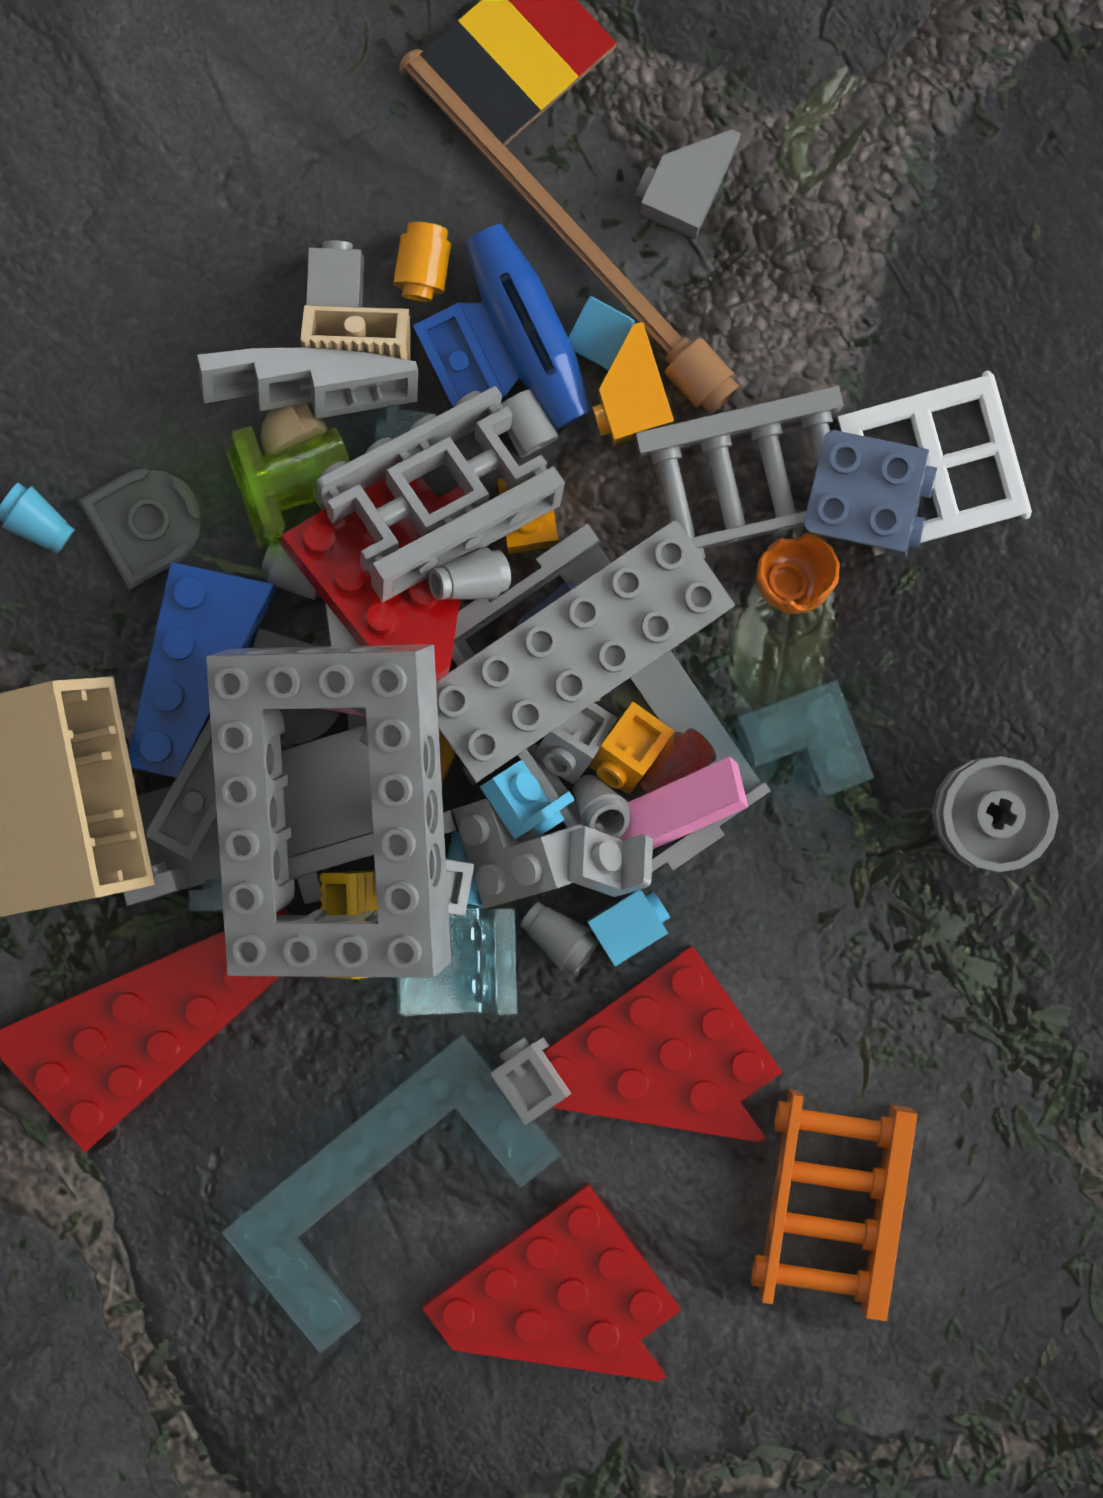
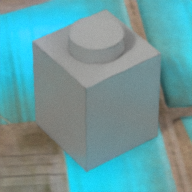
(335, 275)

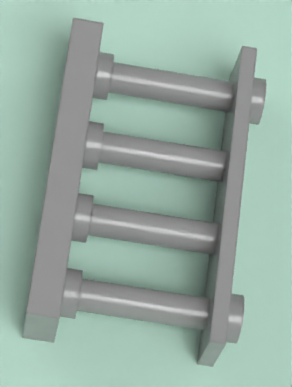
(714, 437)

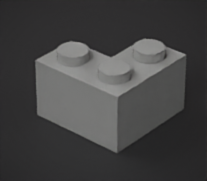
(510, 867)

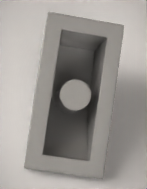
(687, 182)

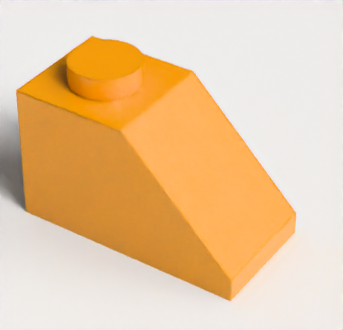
(632, 392)

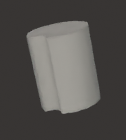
(529, 425)

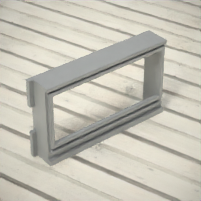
(661, 684)

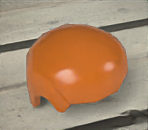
(797, 573)

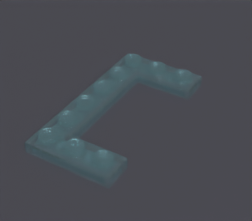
(270, 1229)

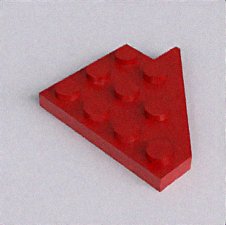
(331, 563)
(667, 1055)
(561, 1296)

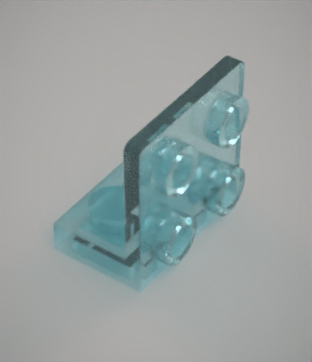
(479, 971)

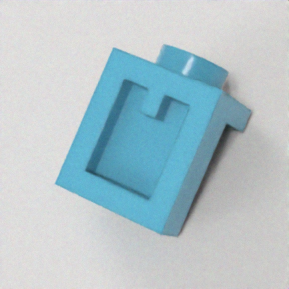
(522, 802)

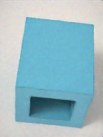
(629, 925)

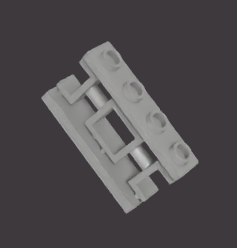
(457, 527)

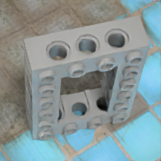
(406, 801)

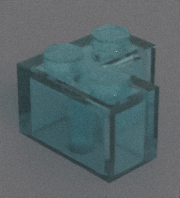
(817, 726)

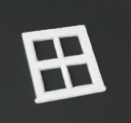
(919, 410)

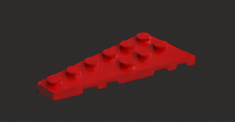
(124, 1038)

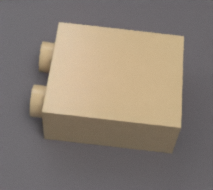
(67, 797)

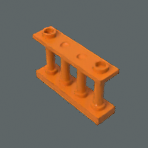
(876, 1236)

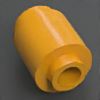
(422, 261)

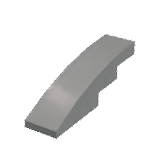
(327, 378)

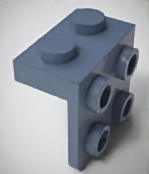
(870, 492)

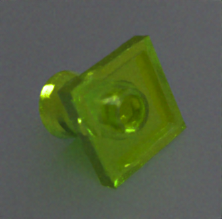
(280, 478)

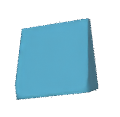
(600, 332)

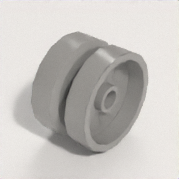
(1025, 819)

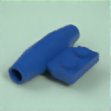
(506, 335)

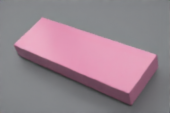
(688, 803)

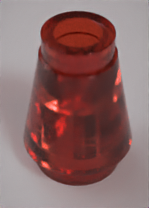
(680, 757)

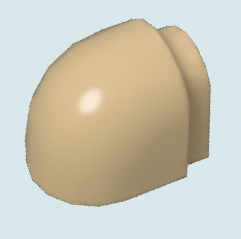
(289, 426)

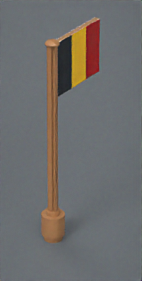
(493, 80)

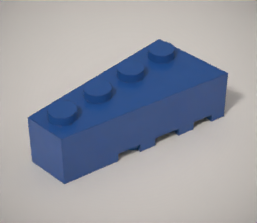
(197, 618)

